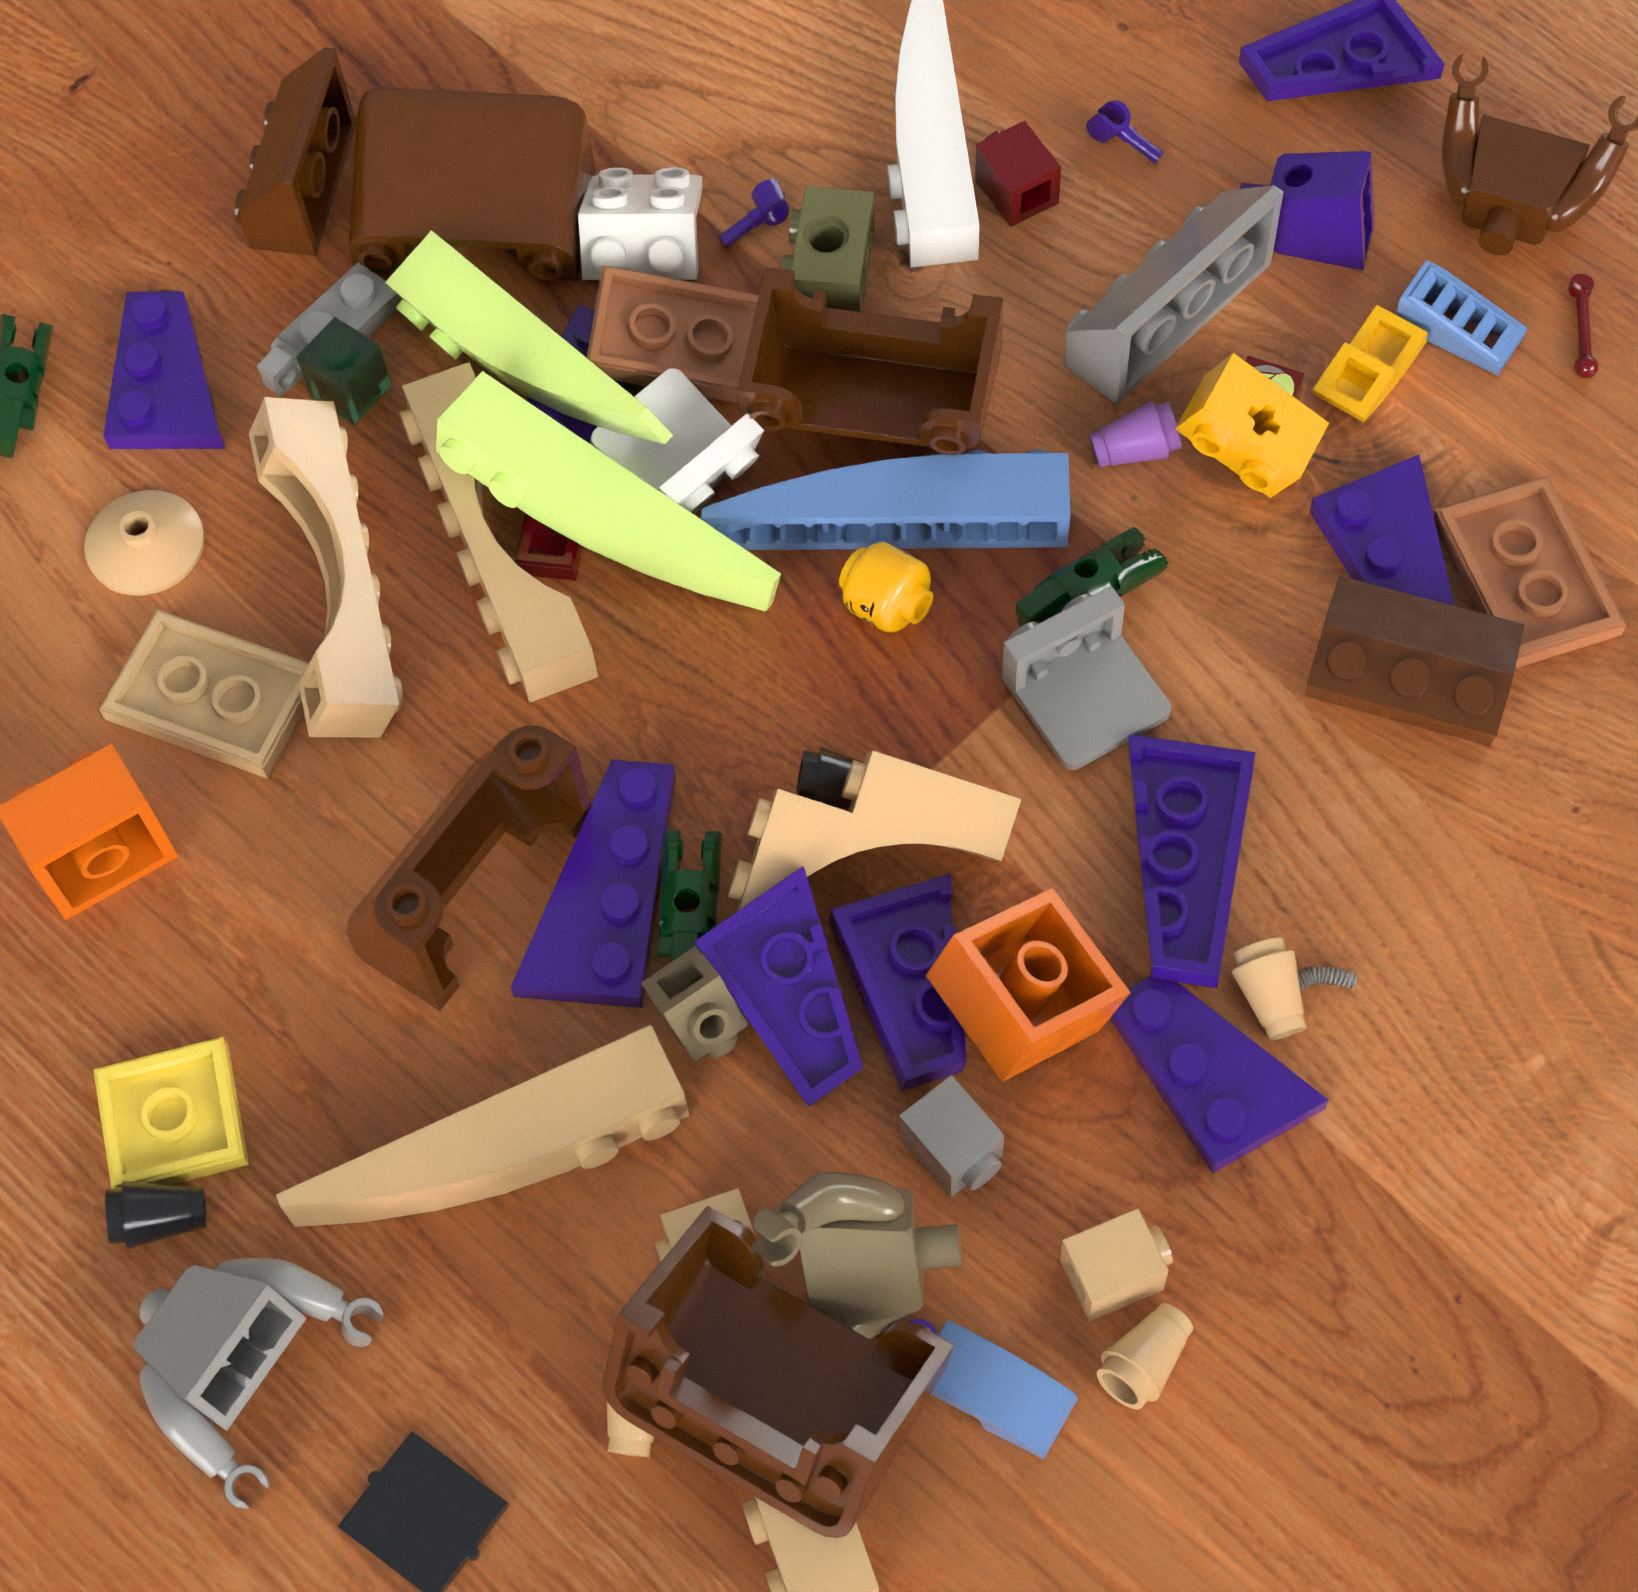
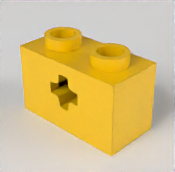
(1251, 426)

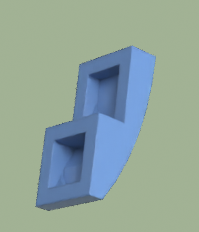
(1003, 1391)

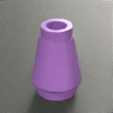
(1137, 437)

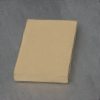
(209, 693)

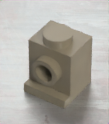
(703, 1014)

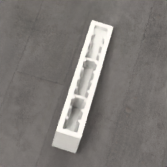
(932, 155)

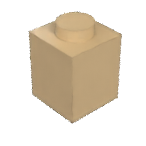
(1116, 1263)

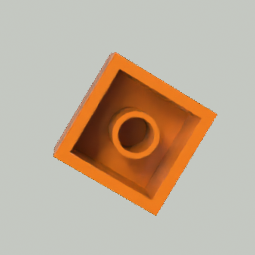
(86, 831)
(1027, 984)

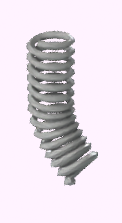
(1329, 978)

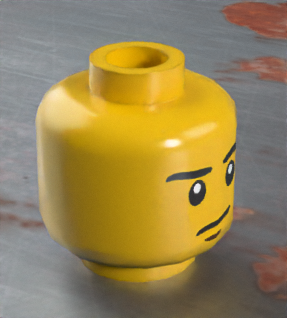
(886, 586)

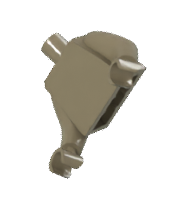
(857, 1248)

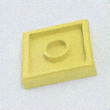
(171, 1115)

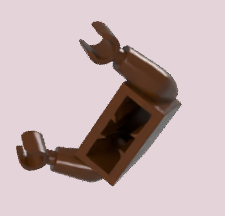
(1522, 178)

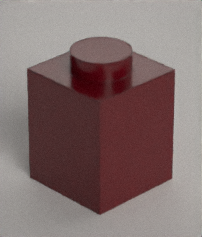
(1017, 173)

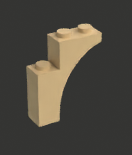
(888, 806)

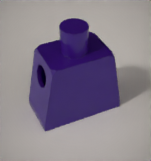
(1325, 206)

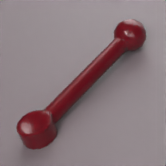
(1581, 288)

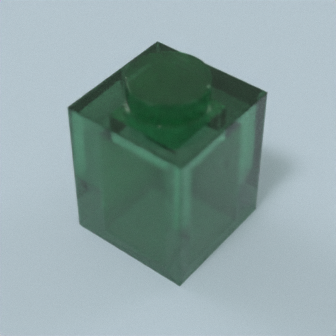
(344, 369)

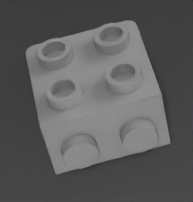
(1082, 680)

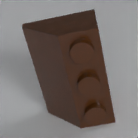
(298, 159)
(1415, 661)

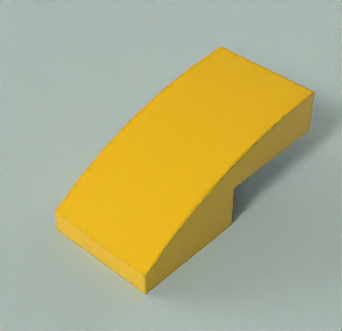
(1371, 364)

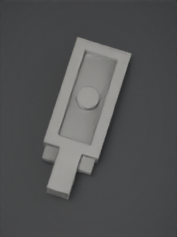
(356, 299)

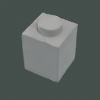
(952, 1137)

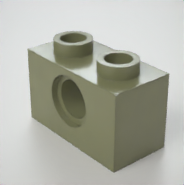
(832, 245)

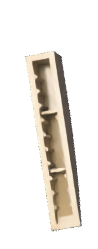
(506, 1141)

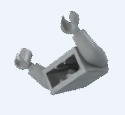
(216, 1343)

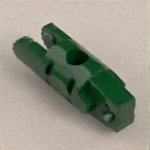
(20, 381)
(1093, 573)
(688, 890)

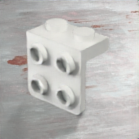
(641, 223)
(697, 454)

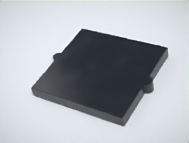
(423, 1515)

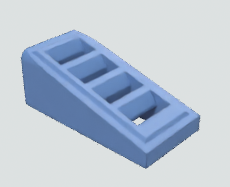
(1454, 295)

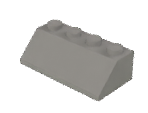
(1174, 291)

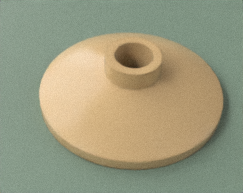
(150, 560)

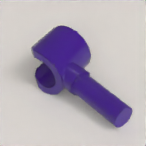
(1114, 121)
(770, 209)

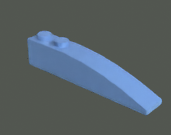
(909, 503)

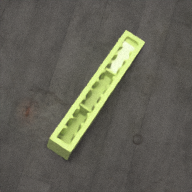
(511, 342)
(592, 498)

